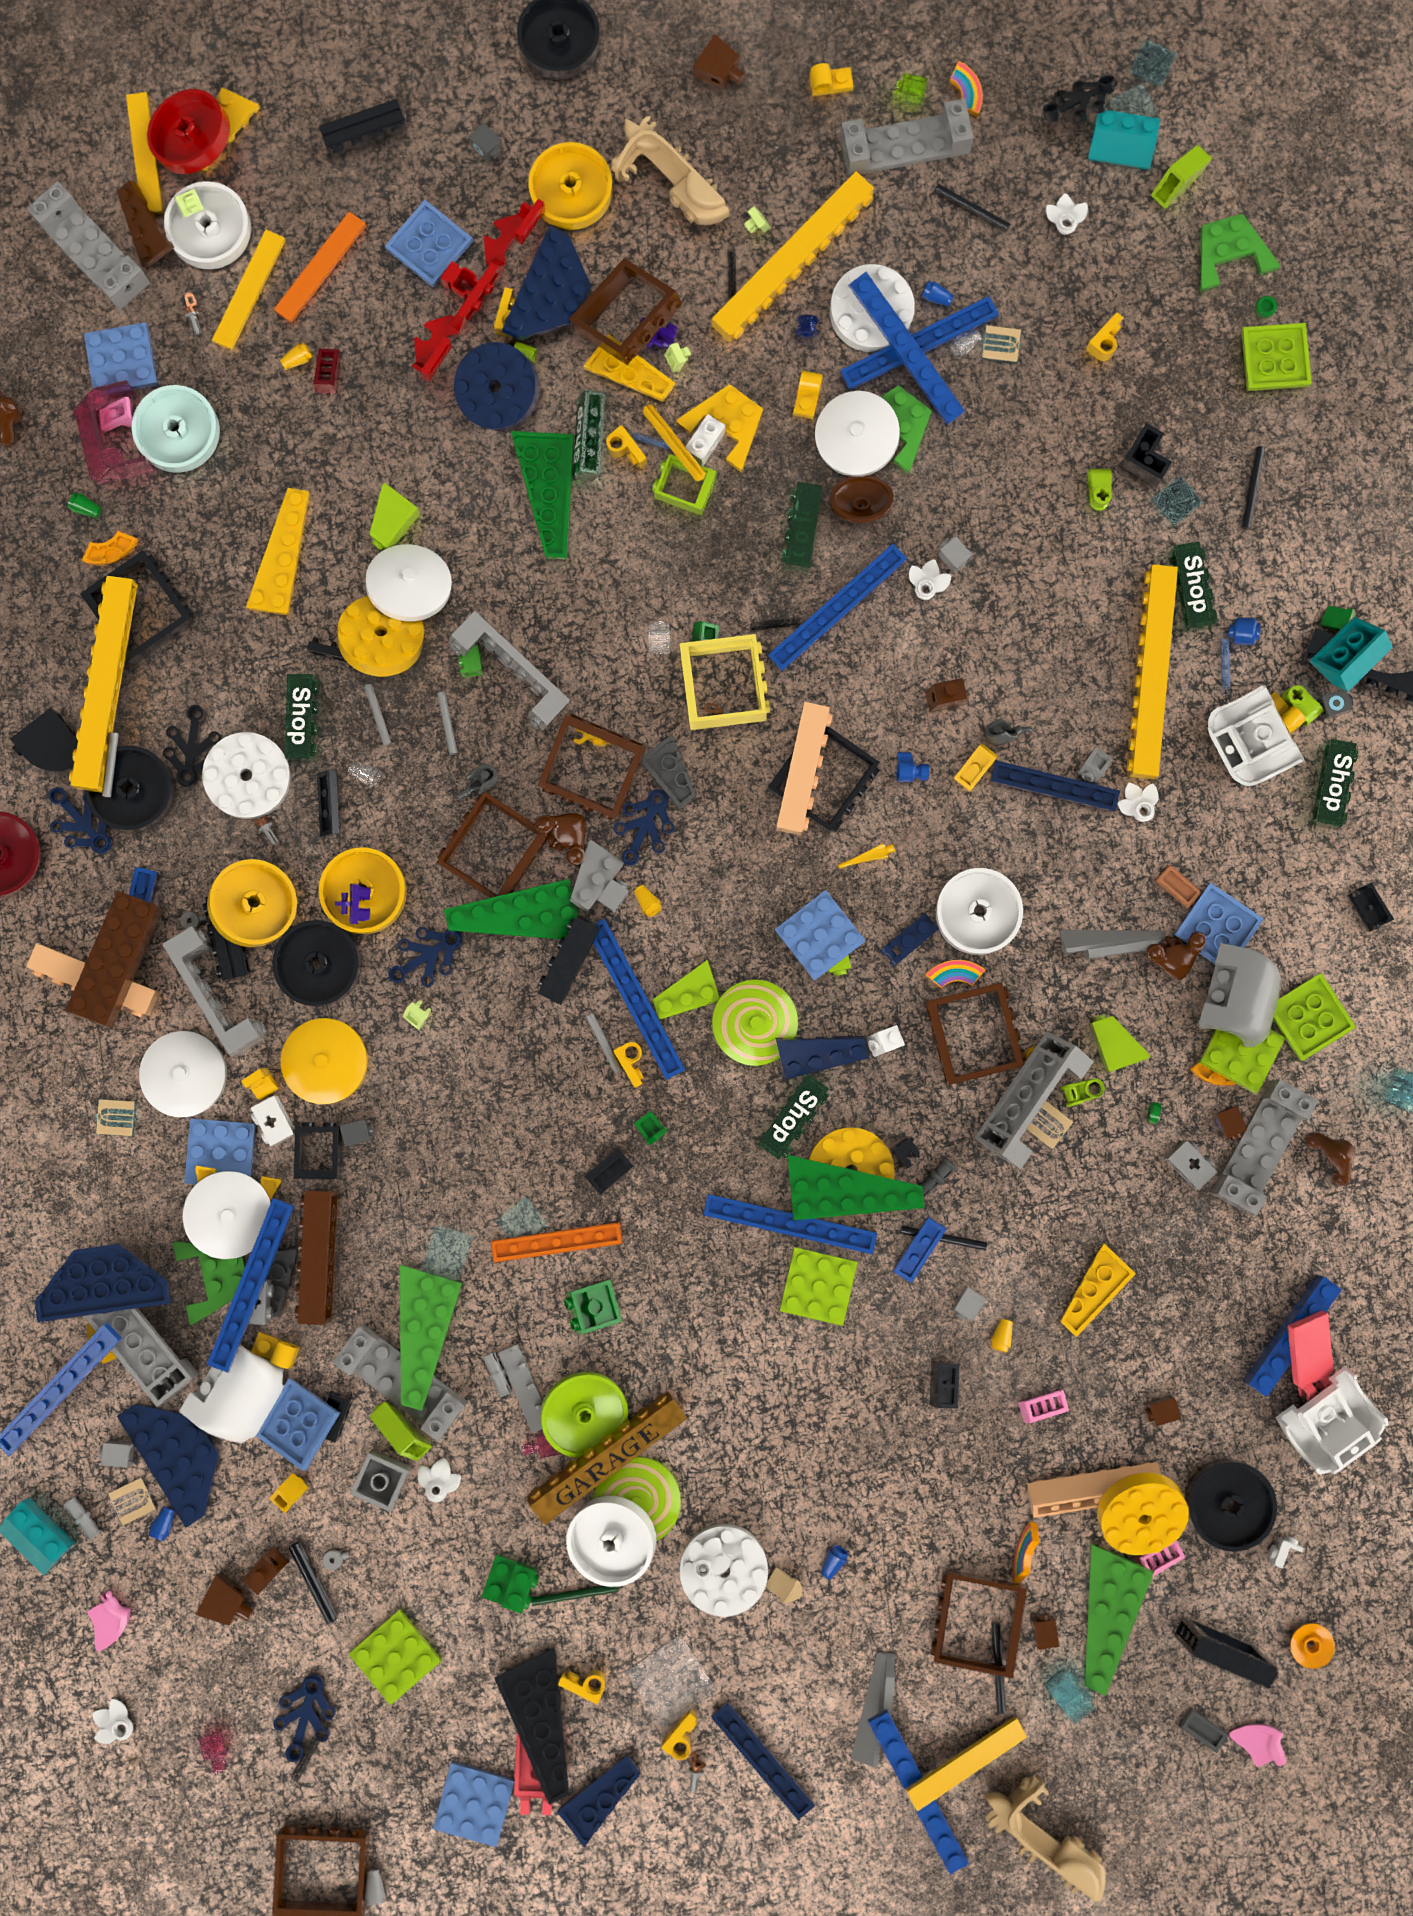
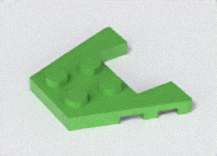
(1228, 241)
(912, 421)
(219, 1276)

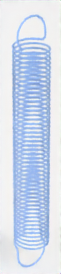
(650, 442)
(1225, 679)

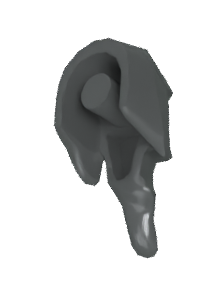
(1000, 733)
(482, 779)

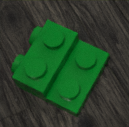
(592, 1307)
(510, 1583)

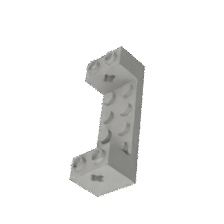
(907, 141)
(88, 246)
(474, 630)
(184, 949)
(1027, 1095)
(1262, 1146)
(146, 1355)
(380, 1366)

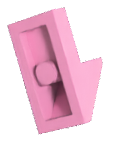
(117, 414)

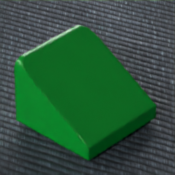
(704, 631)

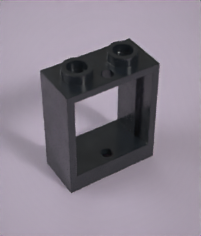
(335, 1173)

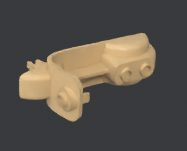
(691, 190)
(1068, 1859)

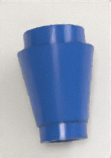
(937, 294)
(162, 1524)
(834, 1561)

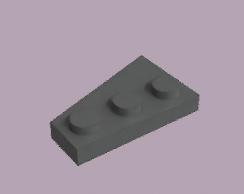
(669, 772)
(280, 1276)

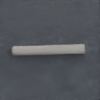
(377, 714)
(447, 723)
(110, 764)
(603, 1043)

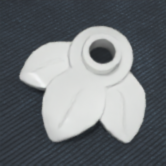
(1066, 212)
(928, 577)
(1137, 798)
(440, 1477)
(709, 1555)
(109, 1721)

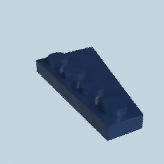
(819, 1053)
(597, 1800)

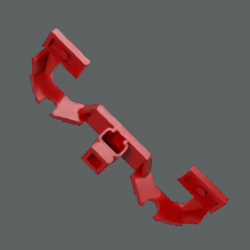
(465, 284)

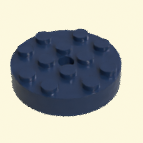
(476, 381)

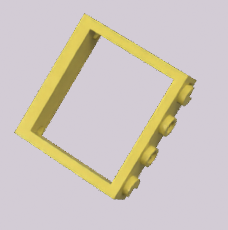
(720, 646)

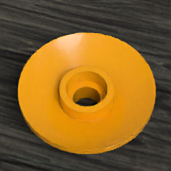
(1319, 1653)

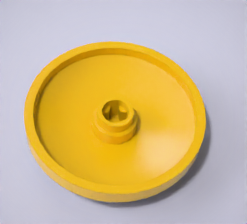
(324, 1061)

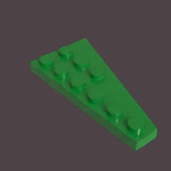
(547, 473)
(527, 913)
(834, 1191)

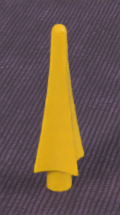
(875, 853)

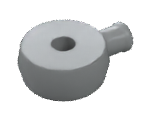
(196, 919)
(338, 1557)

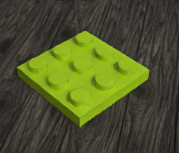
(1276, 356)
(1311, 1017)
(1241, 1064)
(818, 1286)
(395, 1657)

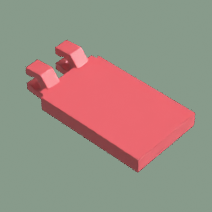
(1311, 1353)
(526, 1782)

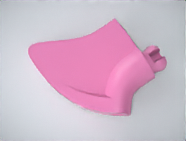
(108, 1620)
(1260, 1742)

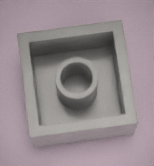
(380, 1480)

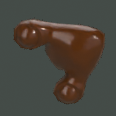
(9, 416)
(565, 832)
(1175, 956)
(1338, 1152)

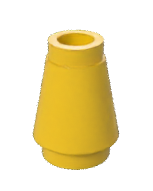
(296, 356)
(648, 902)
(1002, 1336)

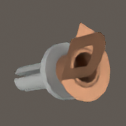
(191, 313)
(718, 711)
(266, 828)
(696, 1771)

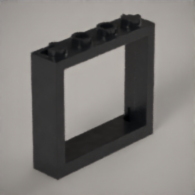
(167, 633)
(859, 789)
(1226, 1652)

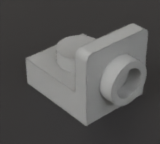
(1095, 766)

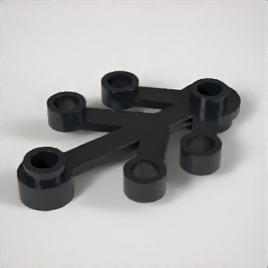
(1105, 86)
(191, 750)

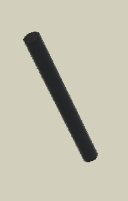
(972, 207)
(1253, 488)
(950, 1239)
(999, 1680)

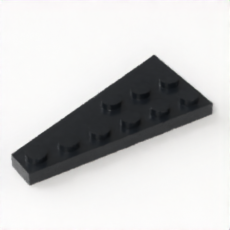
(535, 1709)

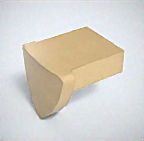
(784, 1586)

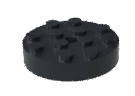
(558, 55)
(146, 803)
(299, 949)
(1254, 1508)

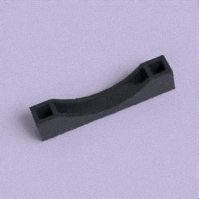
(1393, 684)

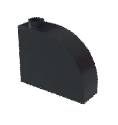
(47, 743)

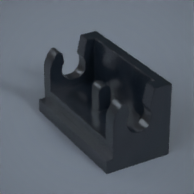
(1370, 907)
(902, 1151)
(609, 1171)
(944, 1385)
(342, 1404)

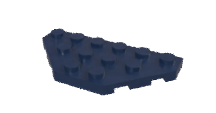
(551, 289)
(101, 1282)
(176, 1454)

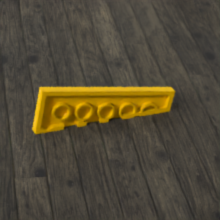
(278, 569)

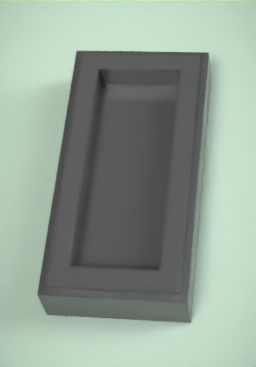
(1203, 1729)

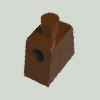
(718, 64)
(947, 695)
(265, 1570)
(224, 1601)

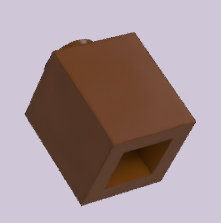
(1230, 1123)
(1162, 1411)
(1044, 1631)

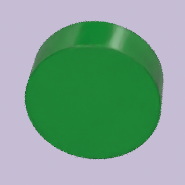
(1266, 307)
(1154, 1112)

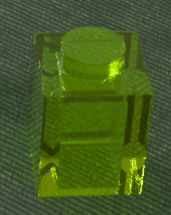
(911, 89)

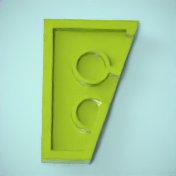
(688, 993)

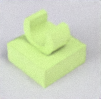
(188, 203)
(757, 221)
(676, 357)
(415, 1015)

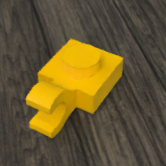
(596, 741)

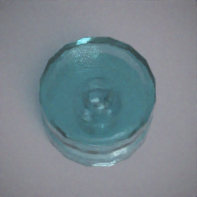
(1402, 1093)

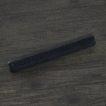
(313, 1582)

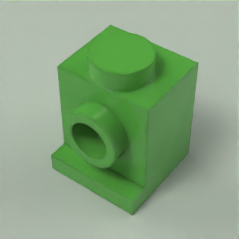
(472, 663)

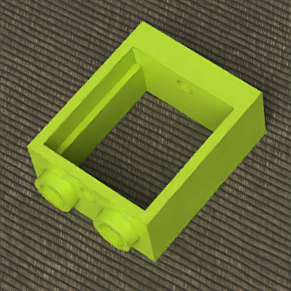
(659, 485)

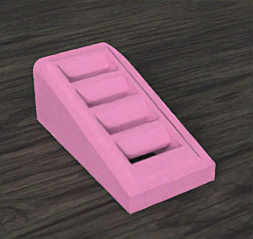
(1026, 1410)
(1179, 1555)

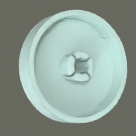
(163, 411)

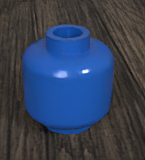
(1245, 631)

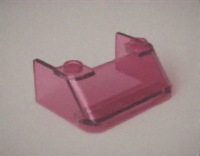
(102, 463)

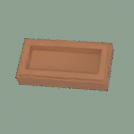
(1178, 886)

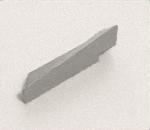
(1108, 942)
(878, 1699)

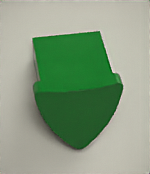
(1336, 618)
(650, 1128)

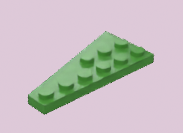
(424, 1320)
(1114, 1603)

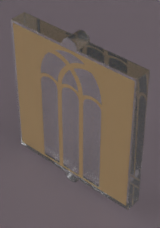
(1049, 1125)
(132, 1501)

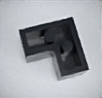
(1143, 460)

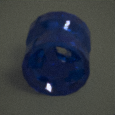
(807, 326)

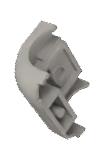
(1242, 994)

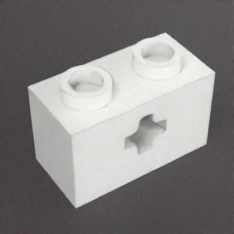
(706, 439)
(283, 1127)

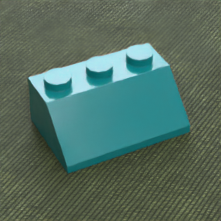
(1124, 139)
(1352, 653)
(36, 1535)

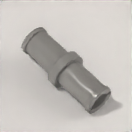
(497, 1374)
(82, 1518)

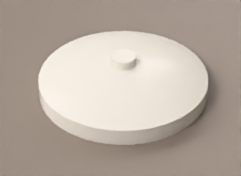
(857, 433)
(408, 582)
(183, 1074)
(225, 1214)

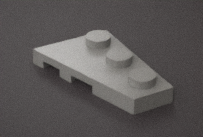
(594, 875)

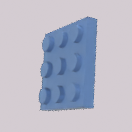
(428, 243)
(121, 356)
(1220, 920)
(820, 935)
(219, 1146)
(297, 1424)
(474, 1804)

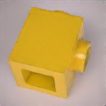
(289, 1492)

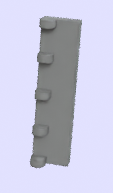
(523, 1385)

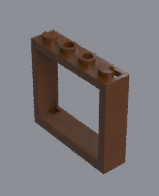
(606, 293)
(608, 736)
(468, 821)
(940, 1041)
(969, 1663)
(313, 1833)

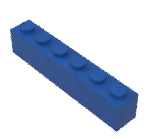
(1276, 1355)

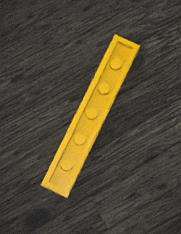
(145, 161)
(248, 290)
(965, 1763)

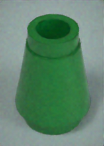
(82, 505)

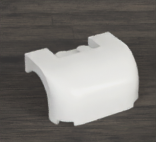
(1253, 738)
(236, 1401)
(1334, 1424)

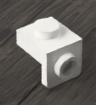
(885, 1041)
(1279, 1551)

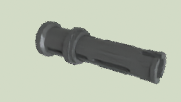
(937, 1176)

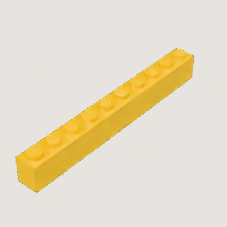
(793, 257)
(1153, 672)
(103, 683)

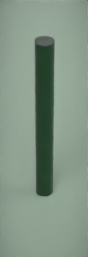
(571, 1595)

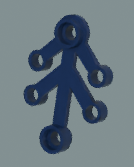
(82, 824)
(646, 824)
(429, 954)
(305, 1713)

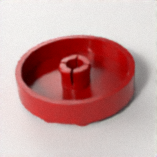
(188, 131)

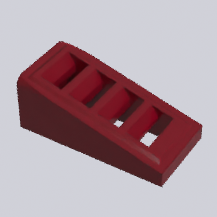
(326, 384)

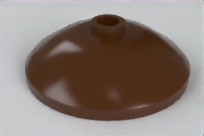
(861, 499)

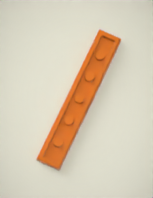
(320, 267)
(556, 1242)

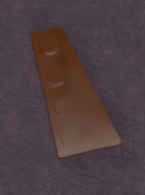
(145, 231)

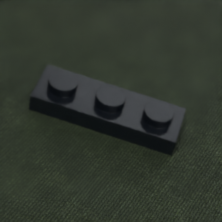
(328, 803)

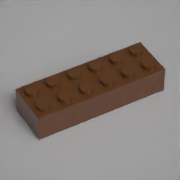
(114, 960)
(317, 1257)

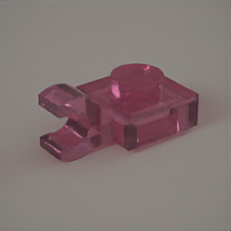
(541, 1446)
(213, 1748)

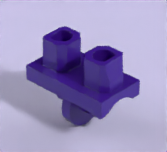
(664, 336)
(355, 913)

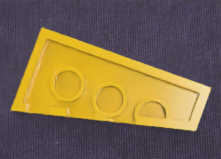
(238, 110)
(636, 375)
(1098, 1287)

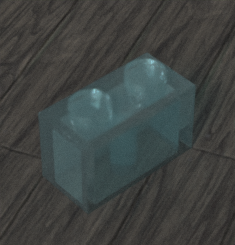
(1069, 1695)

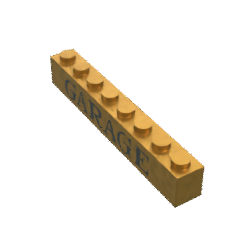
(606, 1457)

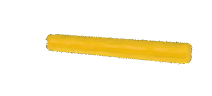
(674, 442)

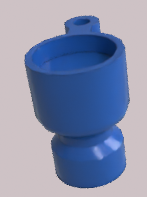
(908, 771)

